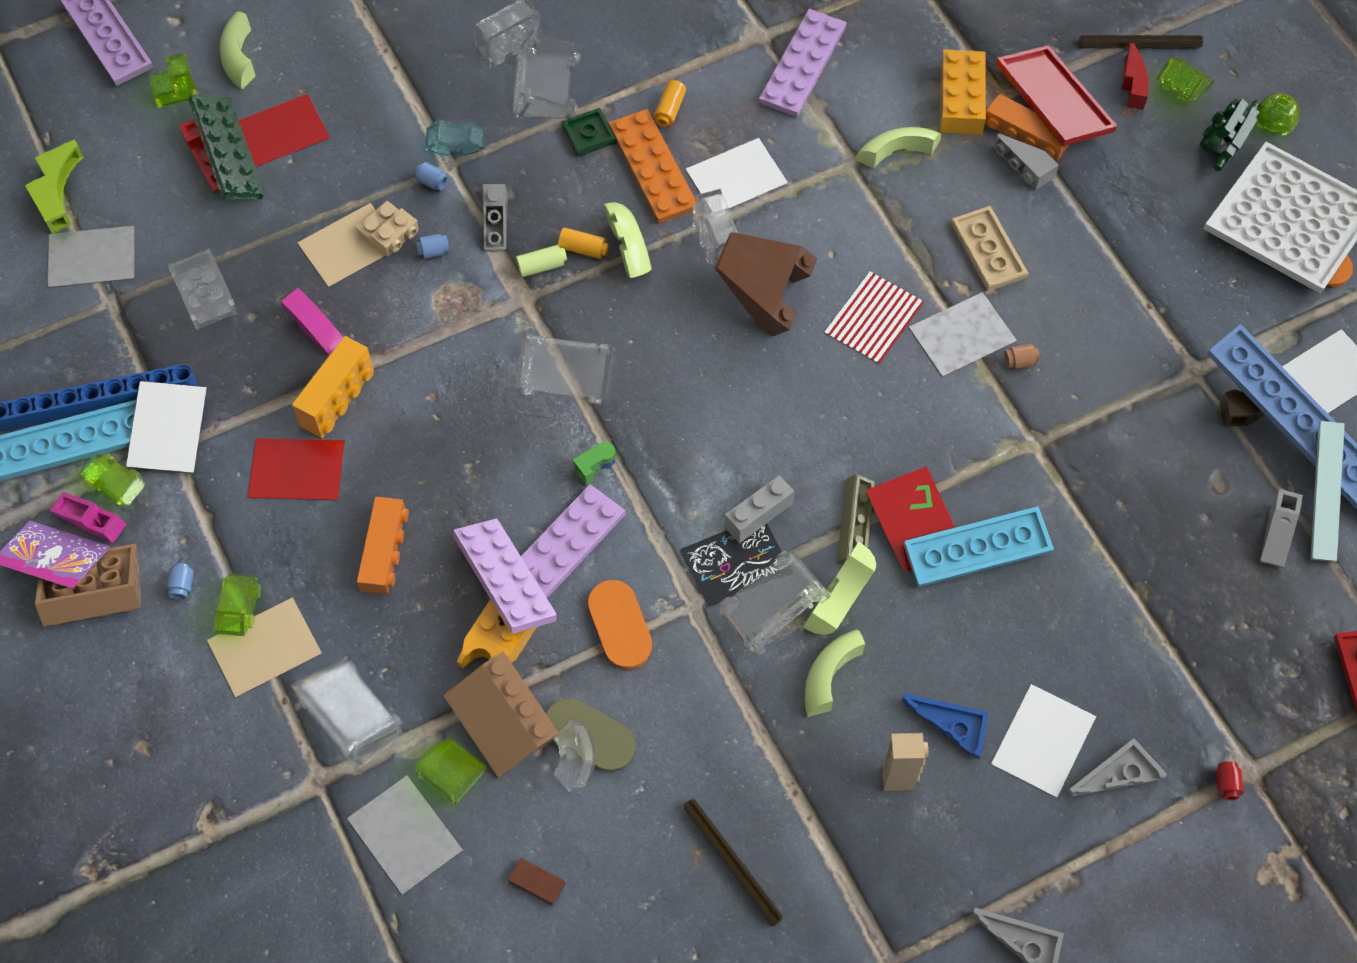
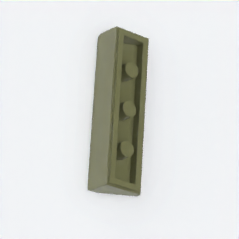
(855, 516)

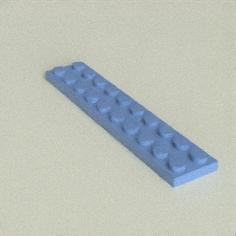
(1281, 400)

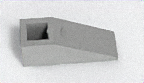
(1030, 162)
(495, 216)
(1280, 527)

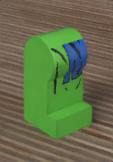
(594, 460)

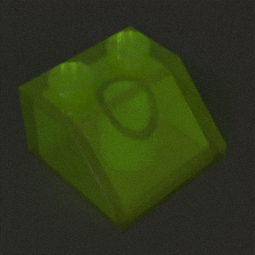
(1184, 79)
(449, 769)

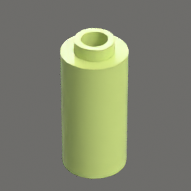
(541, 260)

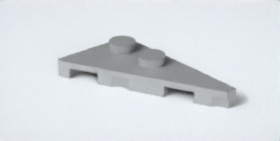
(1124, 768)
(1024, 939)

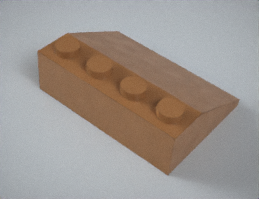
(104, 590)
(501, 714)

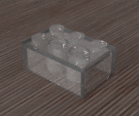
(505, 32)
(713, 222)
(202, 288)

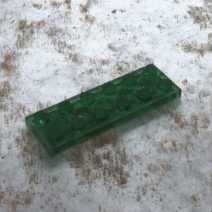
(226, 147)

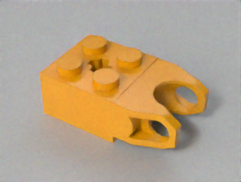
(490, 638)

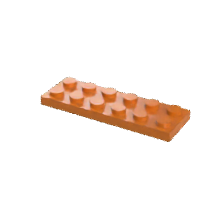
(653, 166)

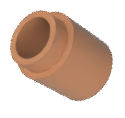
(1021, 356)

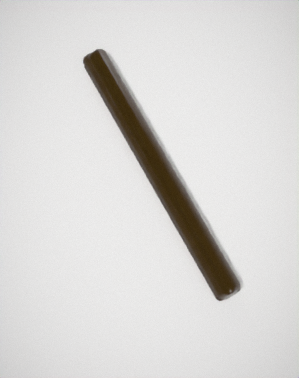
(1142, 41)
(733, 862)

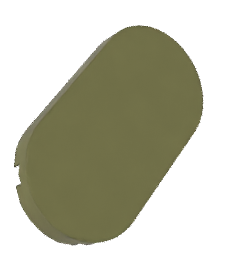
(612, 740)

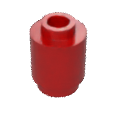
(1229, 780)

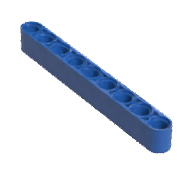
(83, 395)

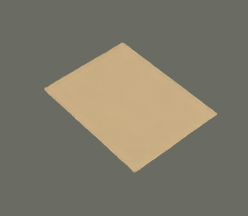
(340, 248)
(267, 650)

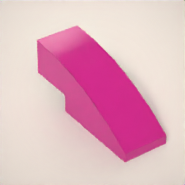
(312, 321)
(88, 517)

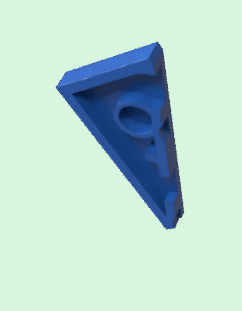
(958, 723)

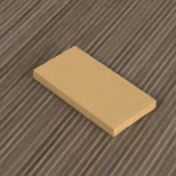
(989, 248)

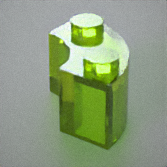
(112, 479)
(237, 604)

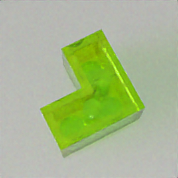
(176, 83)

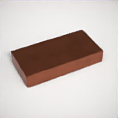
(536, 881)

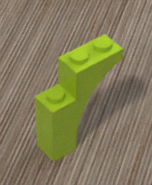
(48, 190)

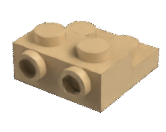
(388, 228)

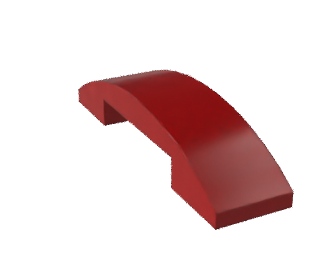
(196, 146)

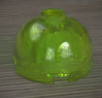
(1278, 113)

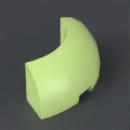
(234, 62)
(905, 138)
(633, 246)
(843, 591)
(818, 683)

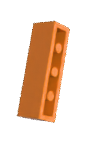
(1022, 125)
(382, 545)

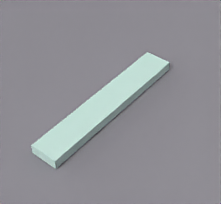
(1327, 491)

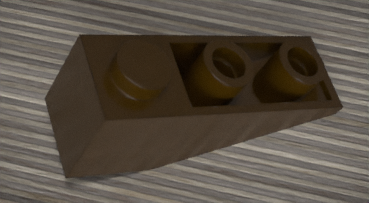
(1238, 409)

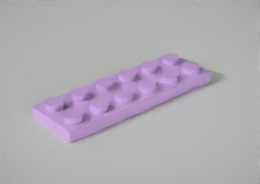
(109, 38)
(802, 63)
(571, 538)
(504, 576)

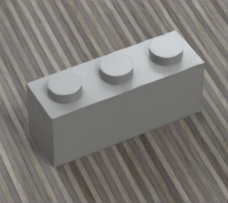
(759, 509)

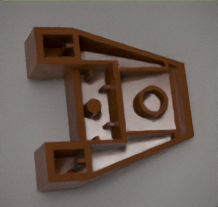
(758, 275)

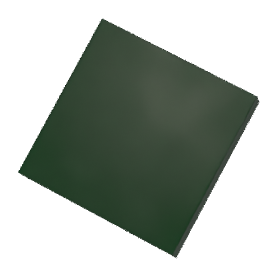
(588, 132)

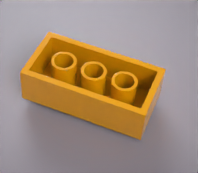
(962, 92)
(333, 387)

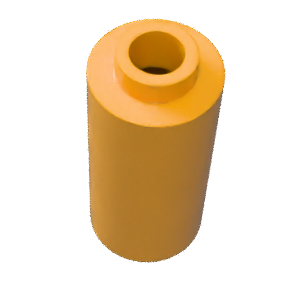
(669, 103)
(583, 243)

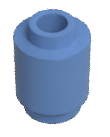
(431, 176)
(432, 246)
(179, 581)

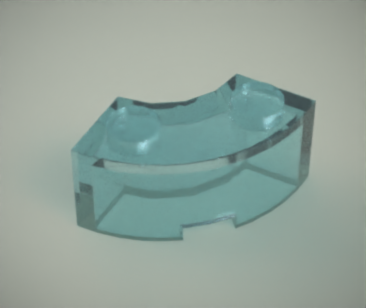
(456, 137)

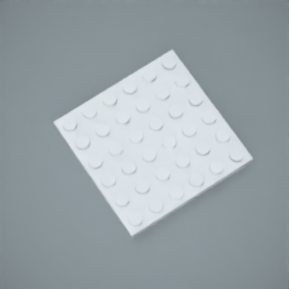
(1289, 217)

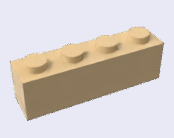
(904, 761)

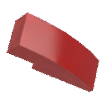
(1135, 79)

